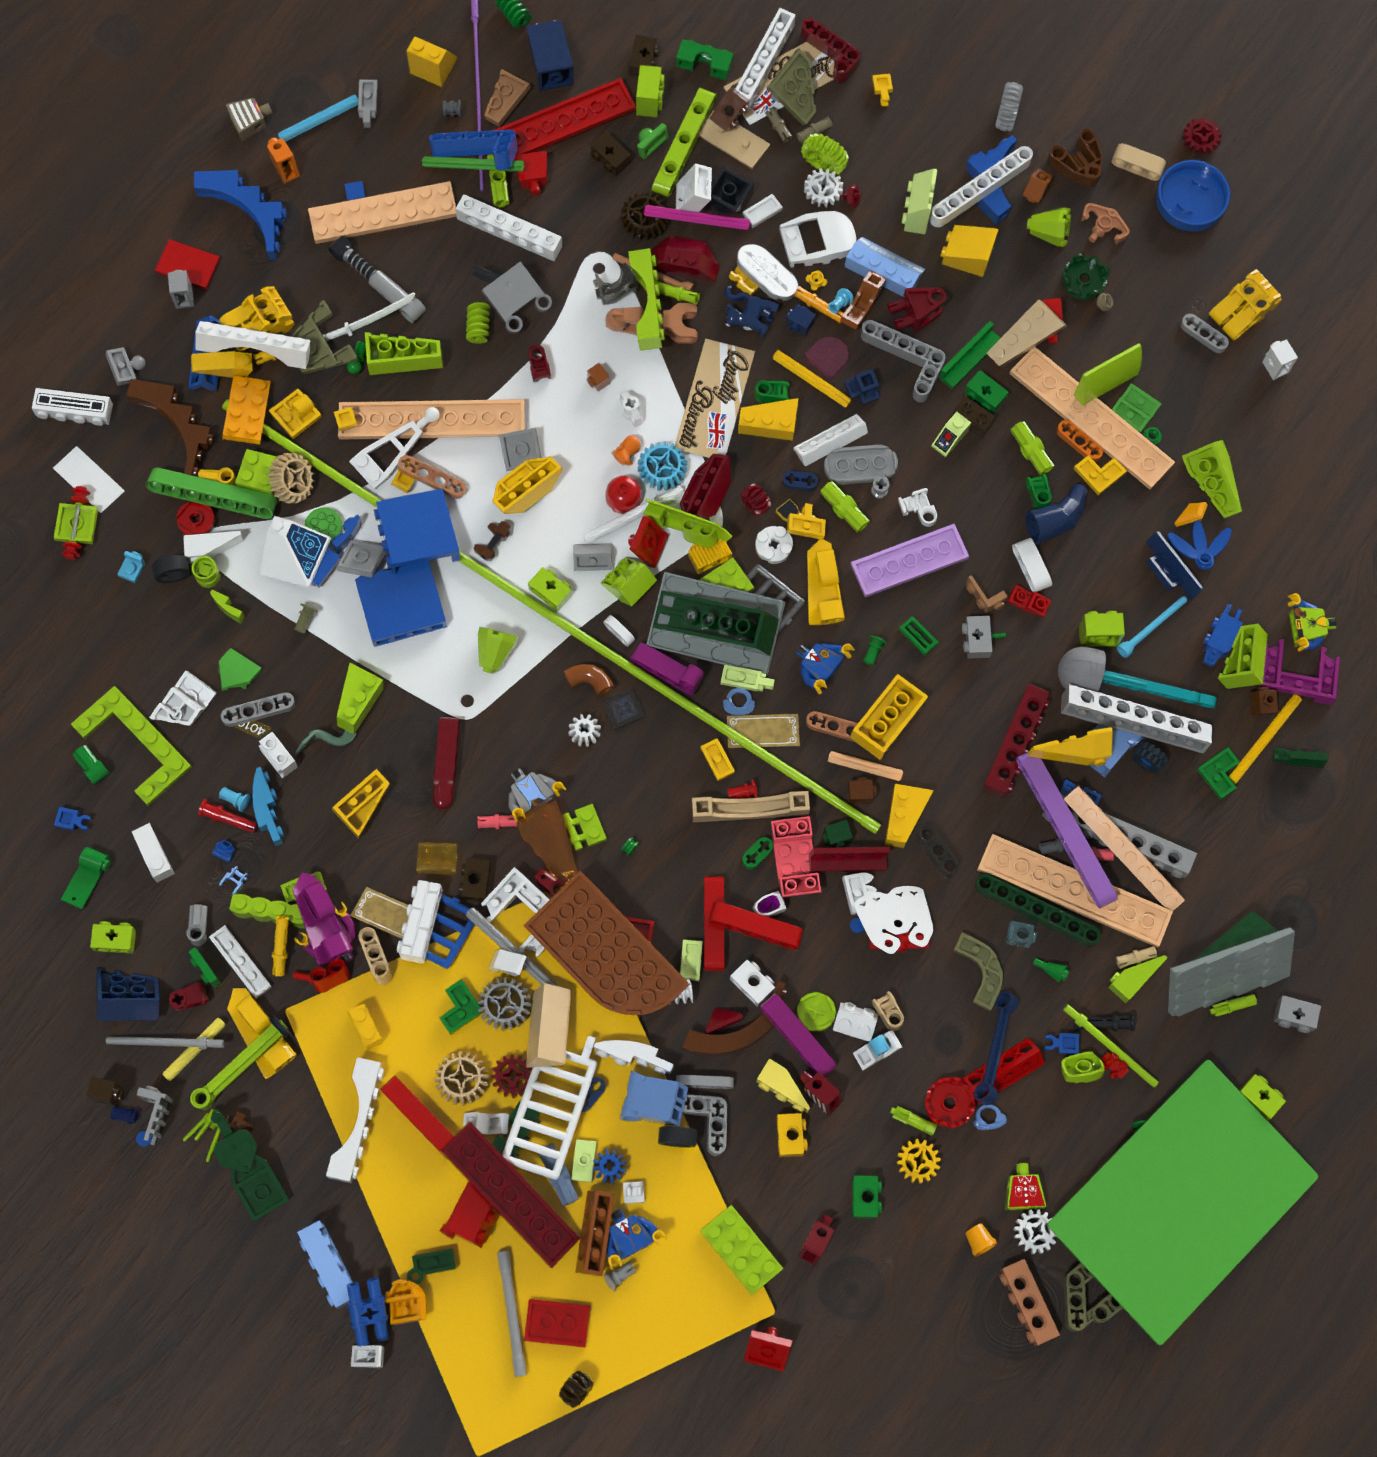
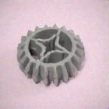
(1009, 106)
(497, 999)

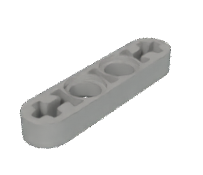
(258, 712)

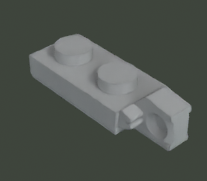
(367, 101)

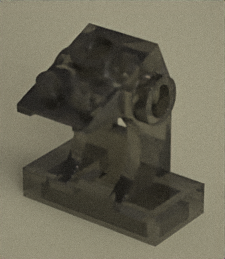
(624, 285)

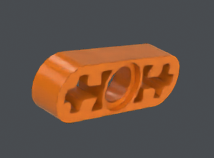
(1079, 433)

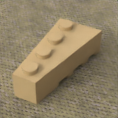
(1029, 331)

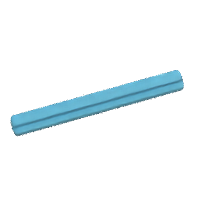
(318, 118)

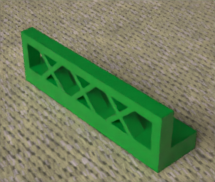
(969, 356)

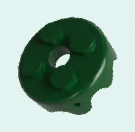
(1089, 267)

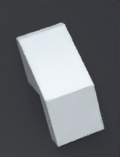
(507, 962)
(866, 1056)
(488, 1123)

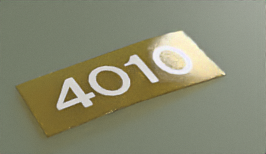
(253, 728)

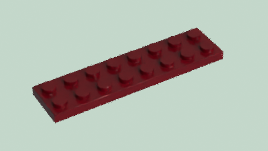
(510, 1194)

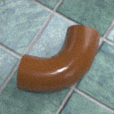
(589, 674)

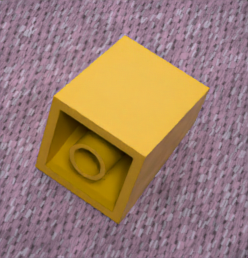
(430, 61)
(969, 248)

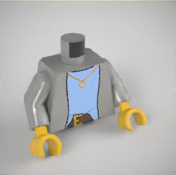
(531, 792)

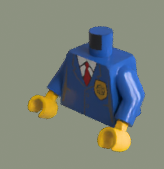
(821, 663)
(630, 1236)

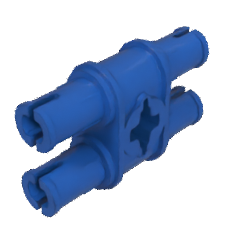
(358, 1308)

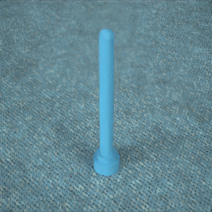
(1126, 648)

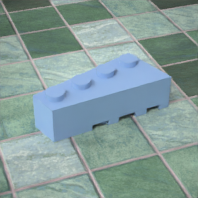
(327, 1262)

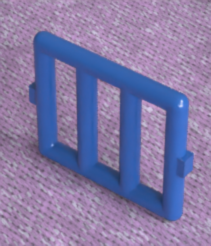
(464, 930)

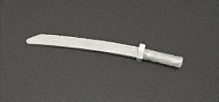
(369, 319)

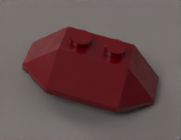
(686, 258)
(707, 487)

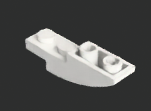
(626, 1051)

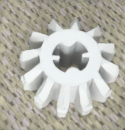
(584, 737)

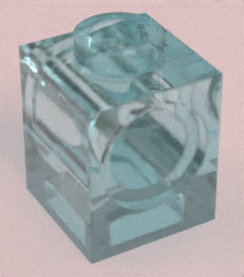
(1013, 939)

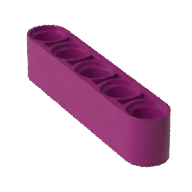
(798, 1035)

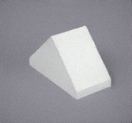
(367, 1356)

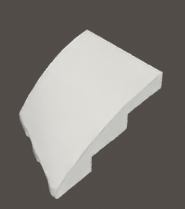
(185, 701)

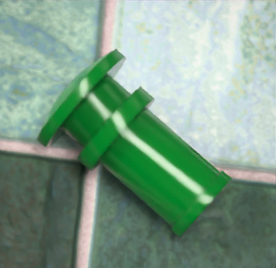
(873, 650)

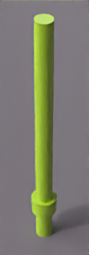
(1081, 1020)

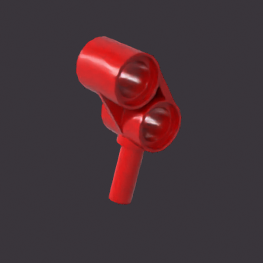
(328, 978)

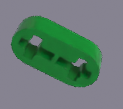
(761, 856)

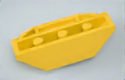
(526, 485)

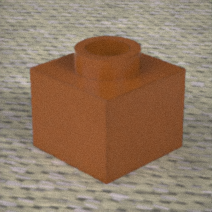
(598, 377)

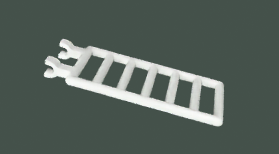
(571, 1118)

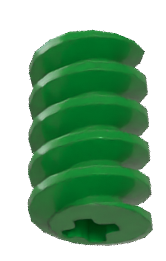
(514, 12)

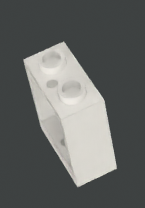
(694, 189)

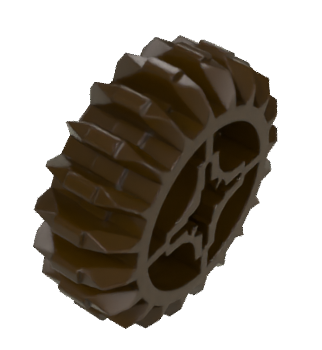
(648, 226)

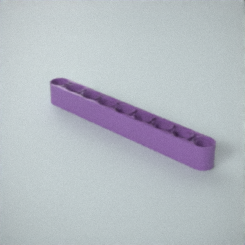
(1067, 830)

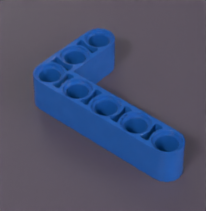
(497, 142)

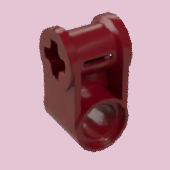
(538, 366)
(191, 996)

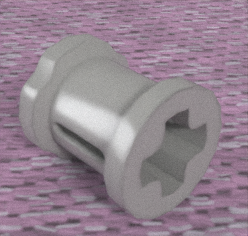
(880, 481)

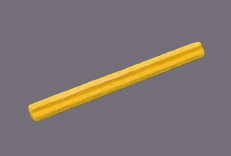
(1265, 738)

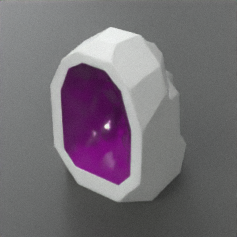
(770, 905)

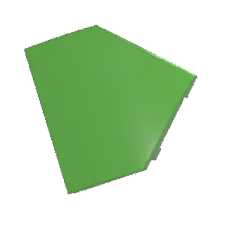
(236, 670)

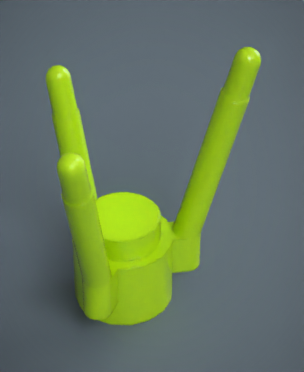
(208, 1123)

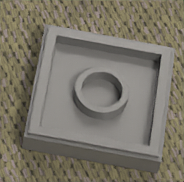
(519, 447)
(361, 558)

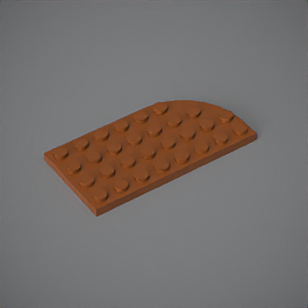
(605, 950)

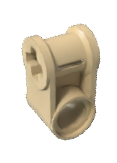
(886, 1008)

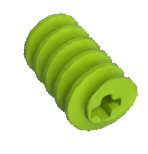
(477, 322)

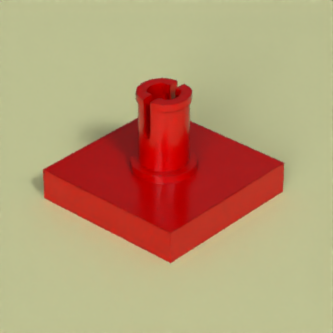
(648, 541)
(768, 1349)

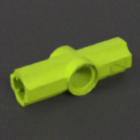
(499, 188)
(1032, 448)
(844, 506)

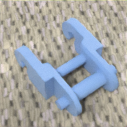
(228, 876)

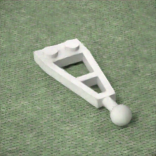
(370, 470)

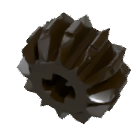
(576, 1389)

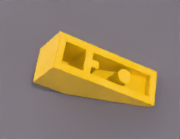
(222, 363)

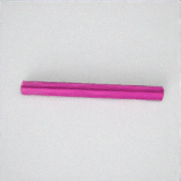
(696, 217)

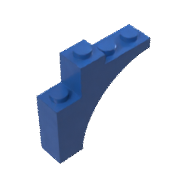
(995, 204)

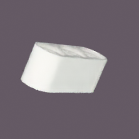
(1032, 565)

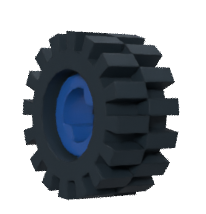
(1149, 757)

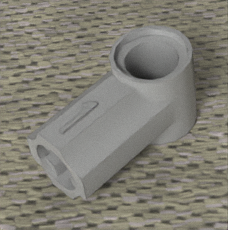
(197, 923)

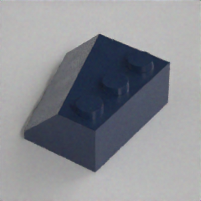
(126, 996)

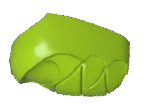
(1082, 1068)

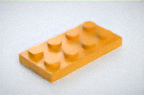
(246, 410)

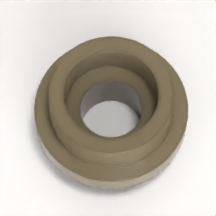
(1104, 301)

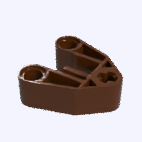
(1084, 166)

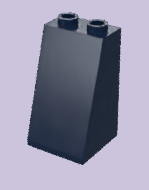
(550, 55)

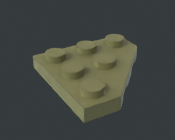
(795, 87)

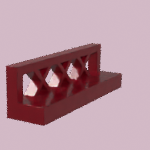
(848, 859)

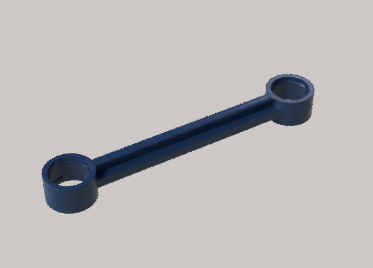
(996, 1048)

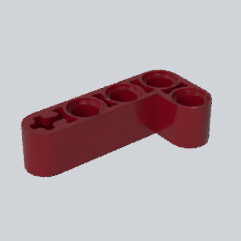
(813, 32)

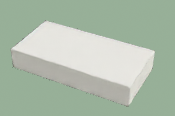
(762, 210)

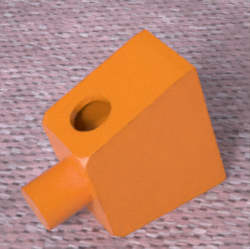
(279, 153)

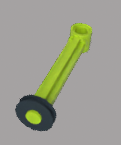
(240, 1064)

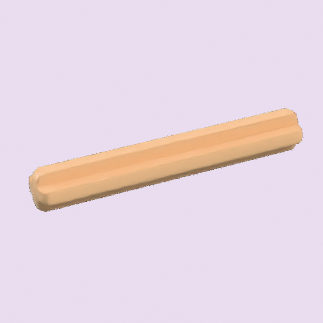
(866, 766)

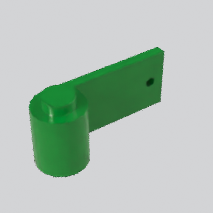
(91, 867)

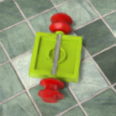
(75, 523)

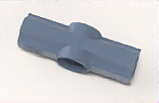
(562, 1185)

